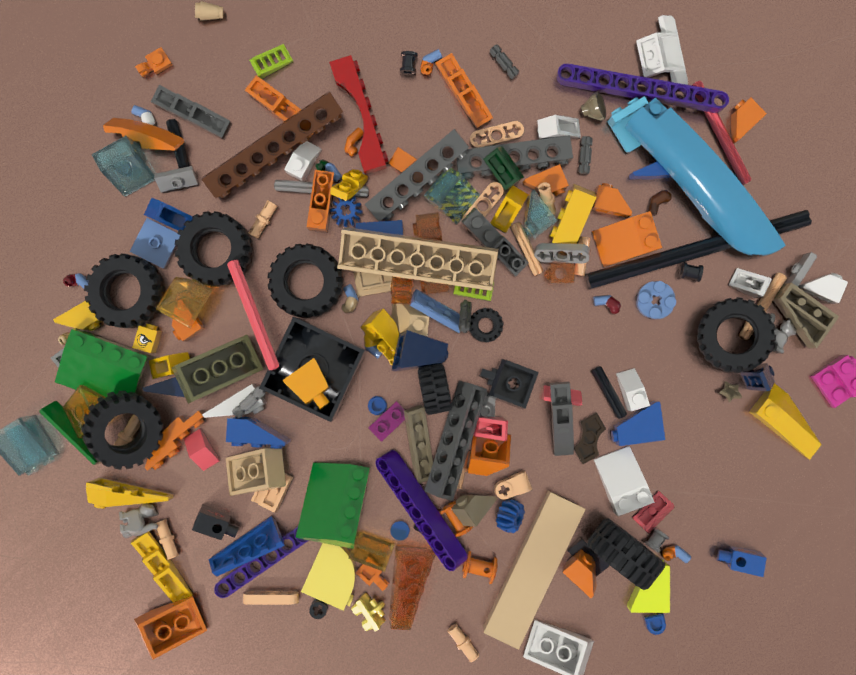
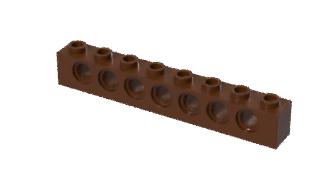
(213, 179)

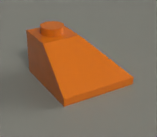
(488, 455)

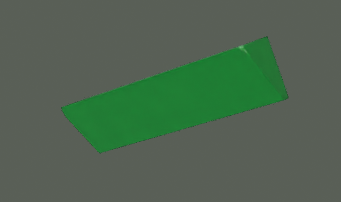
(58, 418)

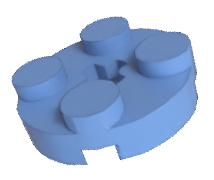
(655, 311)

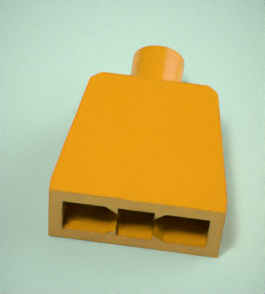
(309, 384)

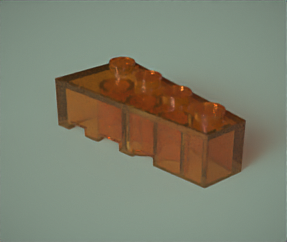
(410, 574)

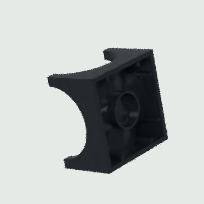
(335, 357)

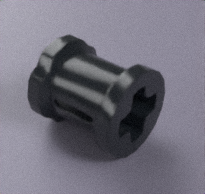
(408, 62)
(691, 271)
(318, 614)

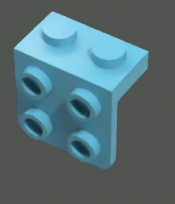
(619, 120)

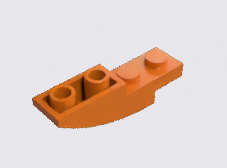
(169, 444)

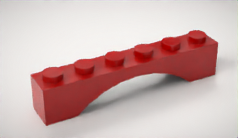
(346, 78)

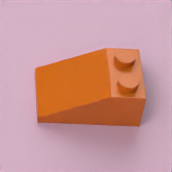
(627, 239)
(170, 626)

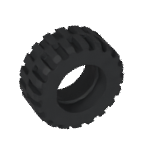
(192, 235)
(287, 262)
(101, 282)
(754, 316)
(137, 449)
(625, 554)

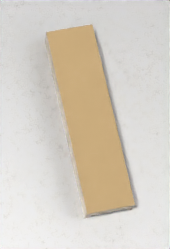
(417, 258)
(533, 570)

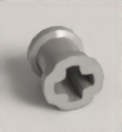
(656, 540)

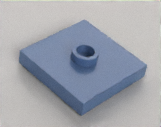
(155, 243)

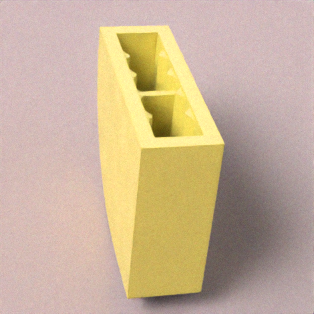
(332, 576)

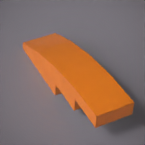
(464, 90)
(274, 101)
(148, 135)

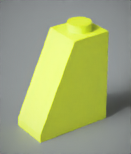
(654, 599)

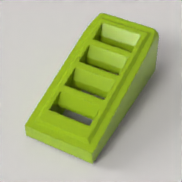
(268, 55)
(472, 295)

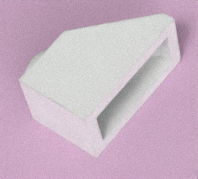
(558, 126)
(302, 161)
(826, 288)
(632, 390)

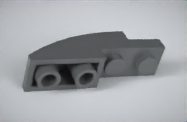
(491, 238)
(562, 418)

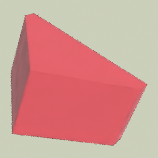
(492, 428)
(200, 450)

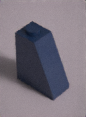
(418, 351)

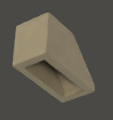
(472, 508)

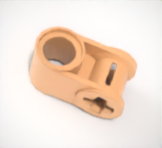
(516, 484)

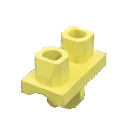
(371, 610)

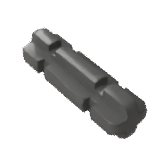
(504, 61)
(585, 155)
(465, 316)

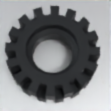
(497, 325)

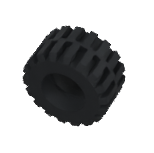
(434, 389)

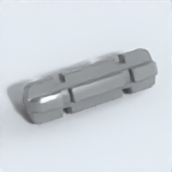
(248, 402)

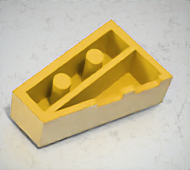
(573, 215)

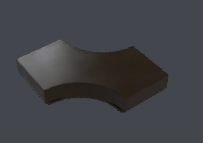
(592, 428)

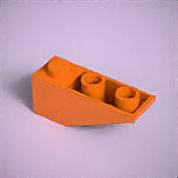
(320, 201)

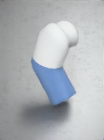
(146, 115)

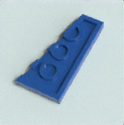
(252, 545)

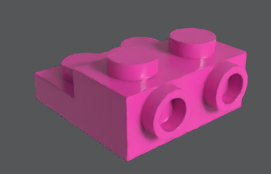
(837, 380)

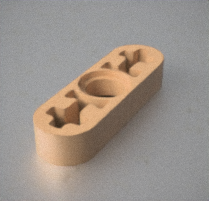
(511, 136)
(487, 191)
(270, 597)

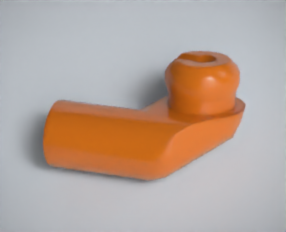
(351, 140)

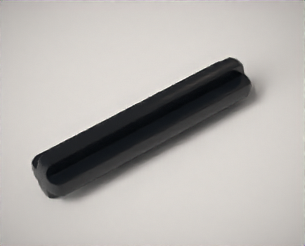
(180, 153)
(609, 392)

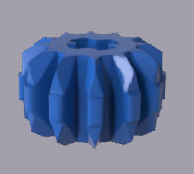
(340, 214)
(510, 516)

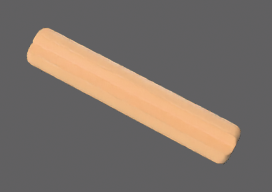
(526, 248)

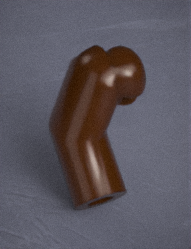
(657, 199)

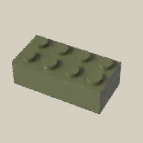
(217, 368)

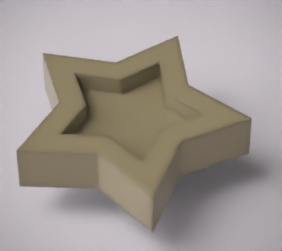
(730, 391)

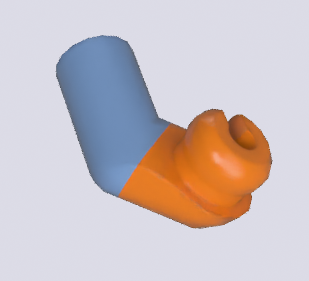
(428, 61)
(676, 551)

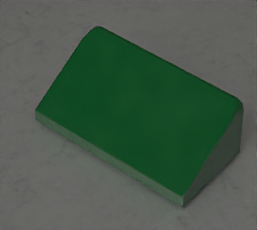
(503, 167)

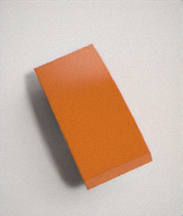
(402, 160)

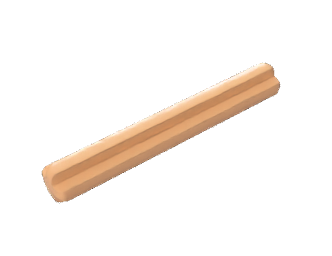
(765, 302)

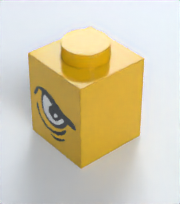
(147, 338)

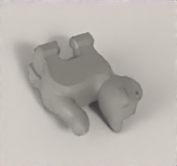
(786, 330)
(135, 520)

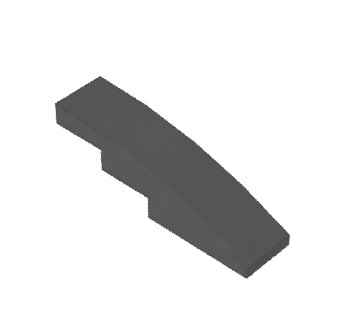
(190, 111)

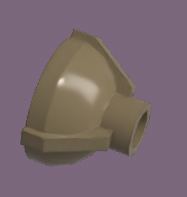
(595, 107)

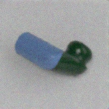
(325, 165)

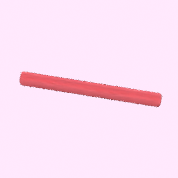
(726, 142)
(253, 315)

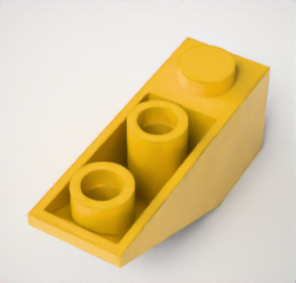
(382, 332)

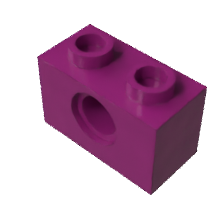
(388, 421)

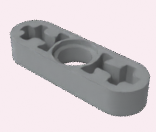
(575, 249)

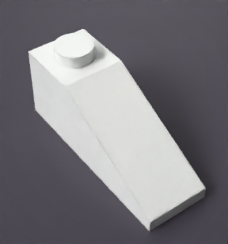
(226, 407)

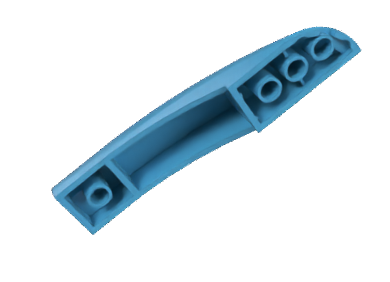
(704, 179)

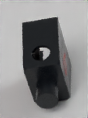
(206, 521)

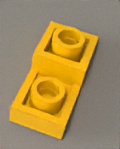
(350, 185)

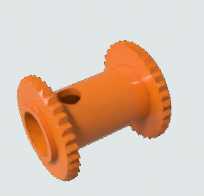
(455, 522)
(477, 567)

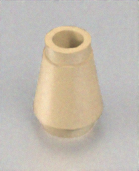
(208, 11)

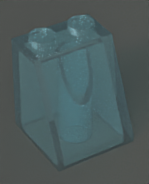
(125, 165)
(26, 445)

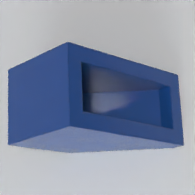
(167, 214)

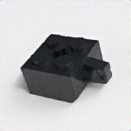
(506, 372)

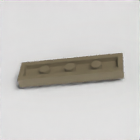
(419, 442)

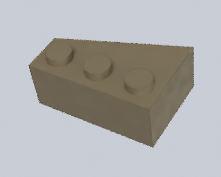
(807, 314)

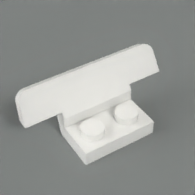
(663, 52)

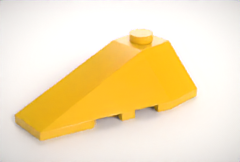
(783, 417)
(111, 493)

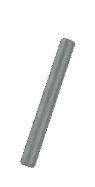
(306, 187)

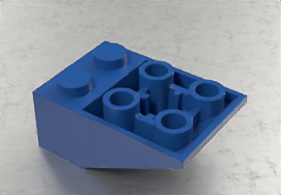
(253, 431)

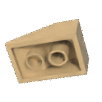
(255, 471)

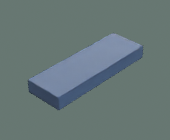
(435, 310)

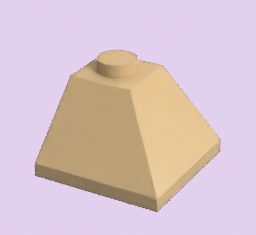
(410, 319)

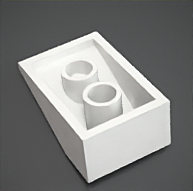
(623, 481)
(558, 649)

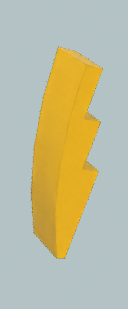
(164, 570)

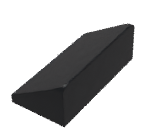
(580, 544)

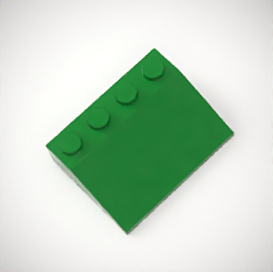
(100, 364)
(333, 504)

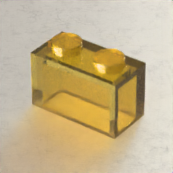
(371, 551)

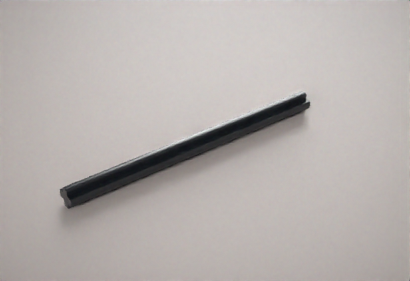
(684, 253)

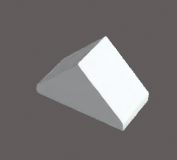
(750, 283)

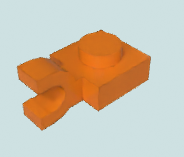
(156, 61)
(372, 575)

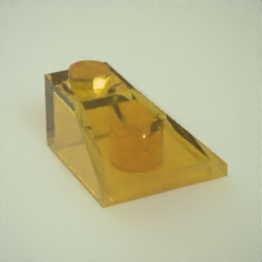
(184, 300)
(78, 406)

